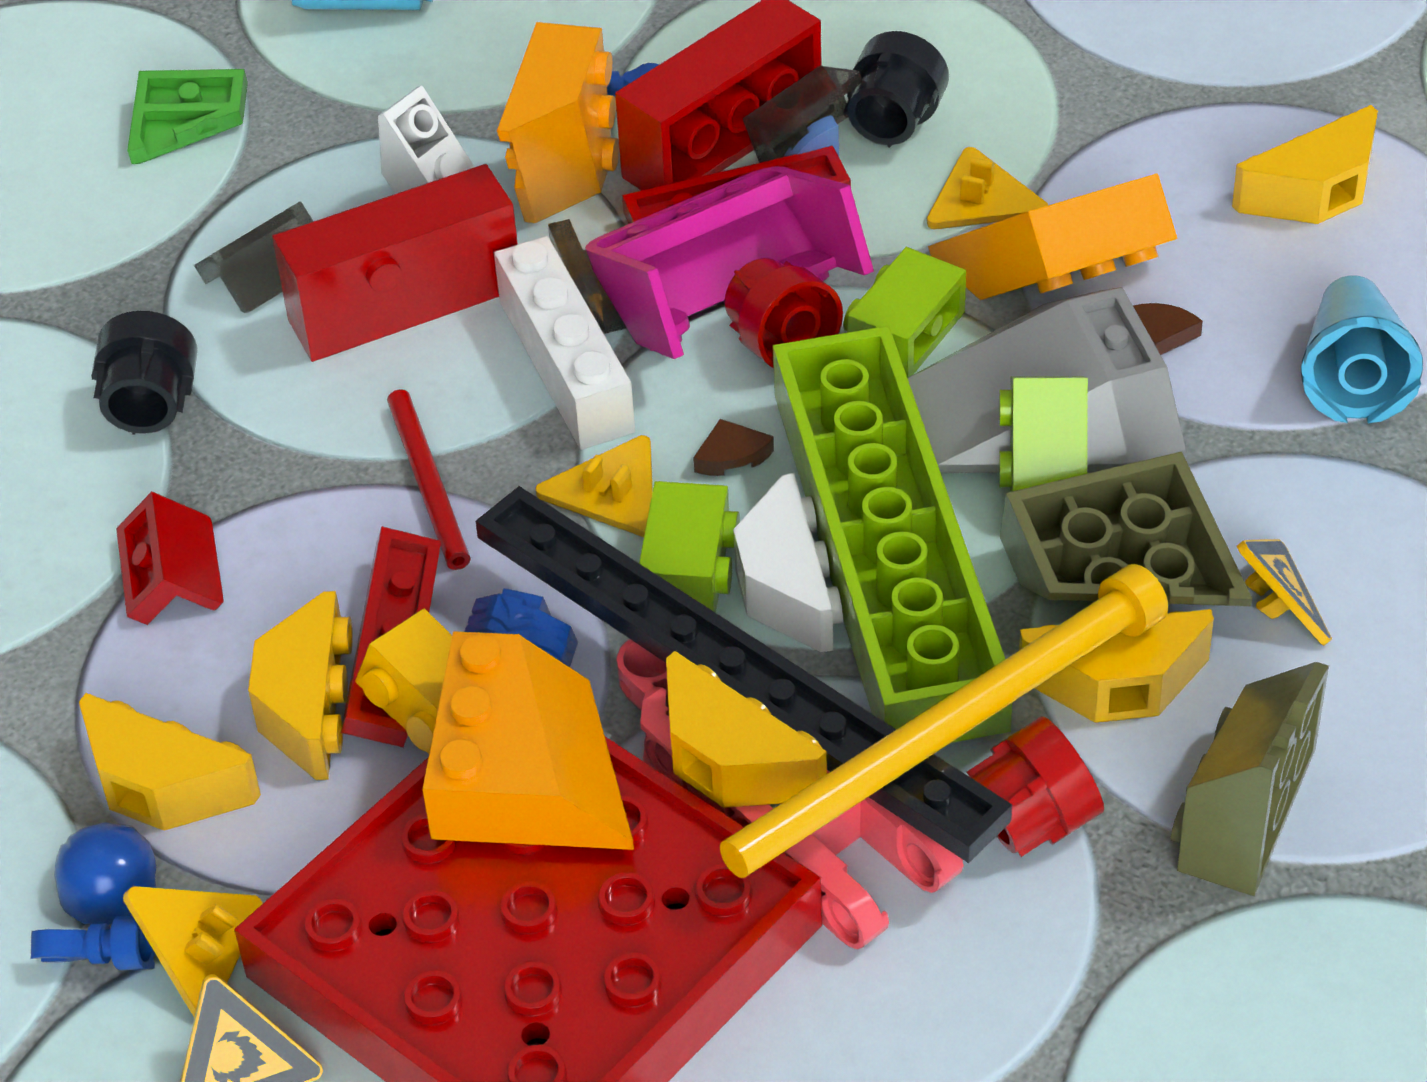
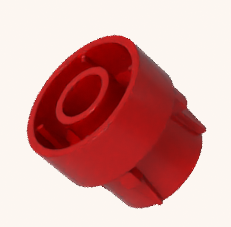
(780, 306)
(1043, 782)

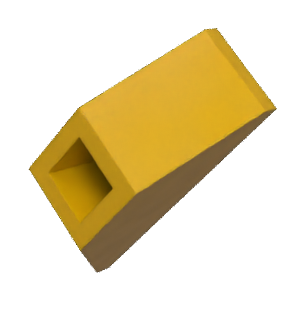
(1311, 174)
(1132, 674)
(300, 680)
(733, 743)
(163, 769)

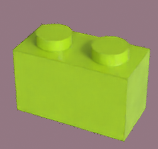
(917, 300)
(1045, 430)
(689, 539)

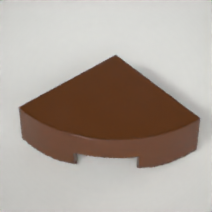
(1169, 325)
(732, 447)

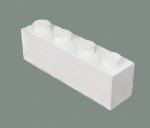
(565, 343)

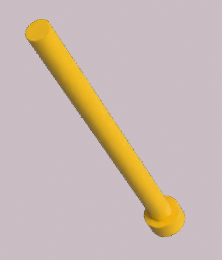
(1127, 604)

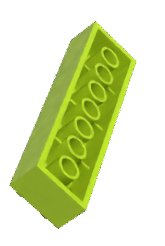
(886, 525)

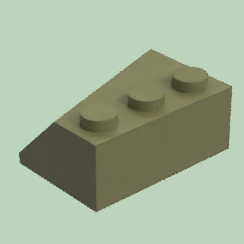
(1142, 513)
(1250, 779)

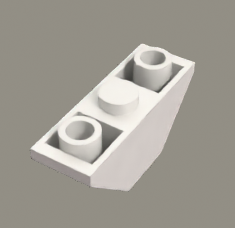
(417, 143)
(785, 569)

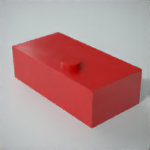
(690, 109)
(394, 261)

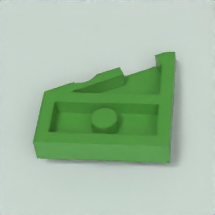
(183, 108)

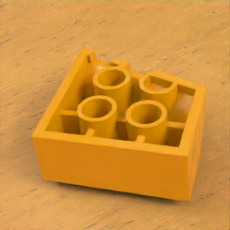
(560, 120)
(1063, 238)
(520, 751)

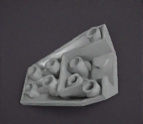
(1083, 335)

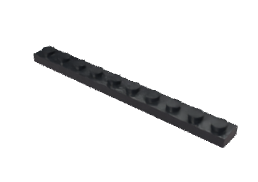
(666, 620)

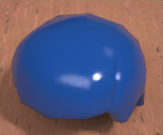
(99, 868)

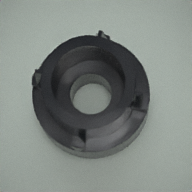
(898, 89)
(143, 370)

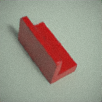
(167, 554)

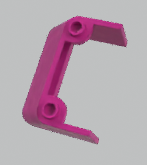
(689, 252)

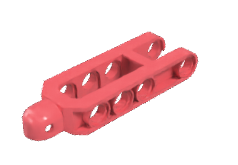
(845, 904)

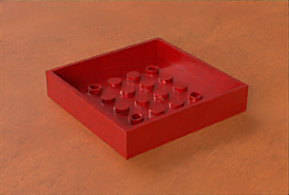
(529, 942)

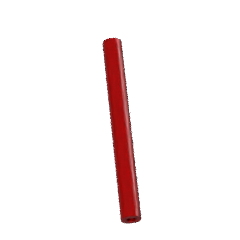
(428, 480)

